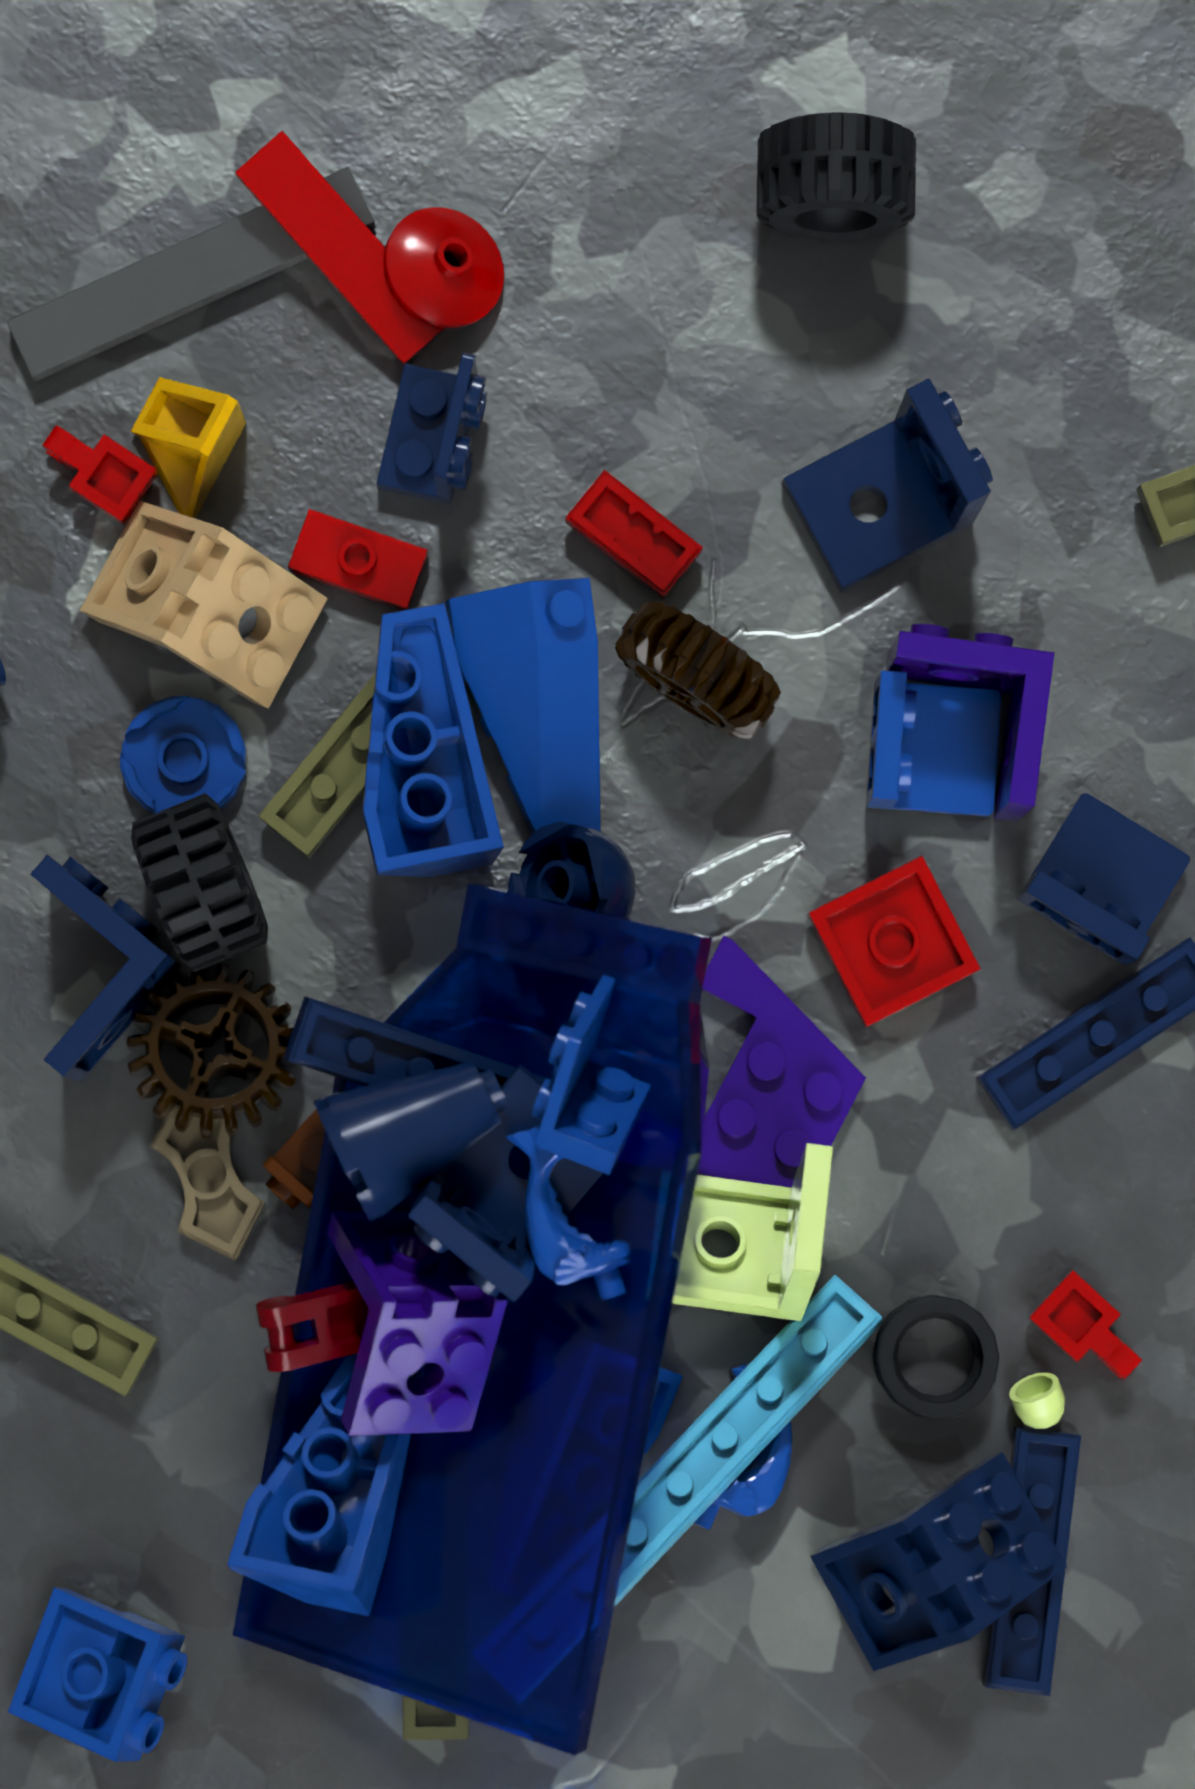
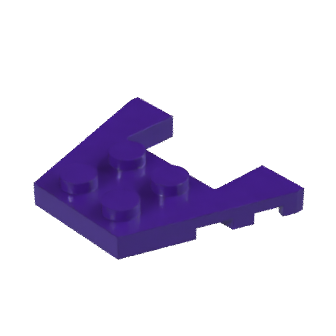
(782, 1086)

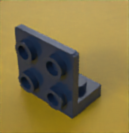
(428, 431)
(1104, 879)

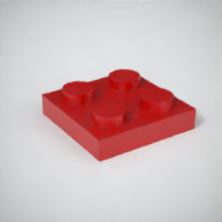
(893, 941)

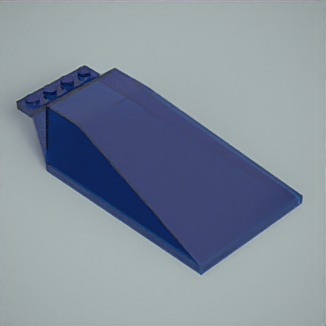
(522, 1526)

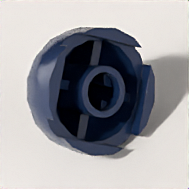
(576, 869)

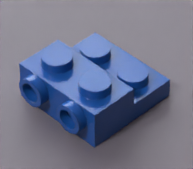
(99, 1676)

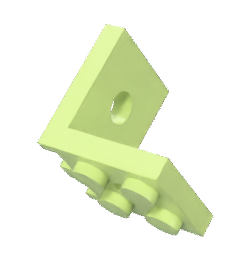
(776, 1240)

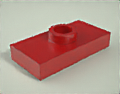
(633, 534)
(358, 560)

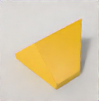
(188, 438)

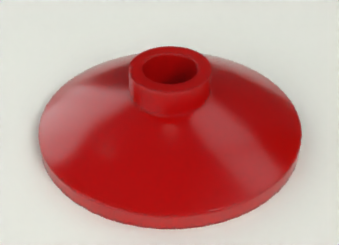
(428, 283)

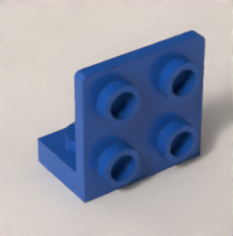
(932, 747)
(587, 1106)

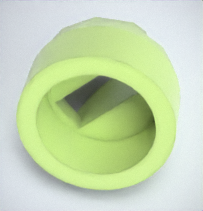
(1038, 1400)

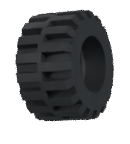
(836, 176)
(199, 882)

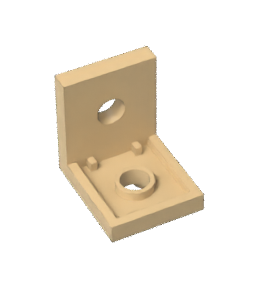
(187, 590)

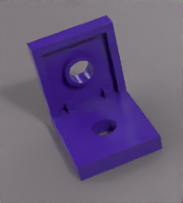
(995, 665)
(417, 1314)

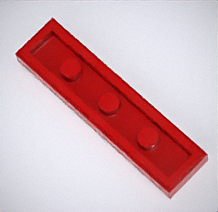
(333, 241)

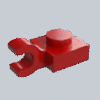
(105, 475)
(1080, 1321)

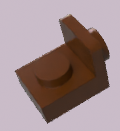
(297, 1164)

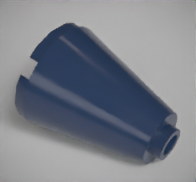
(408, 1129)

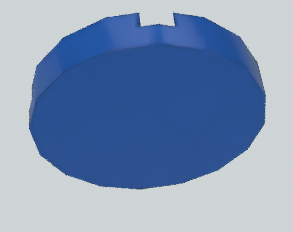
(181, 752)

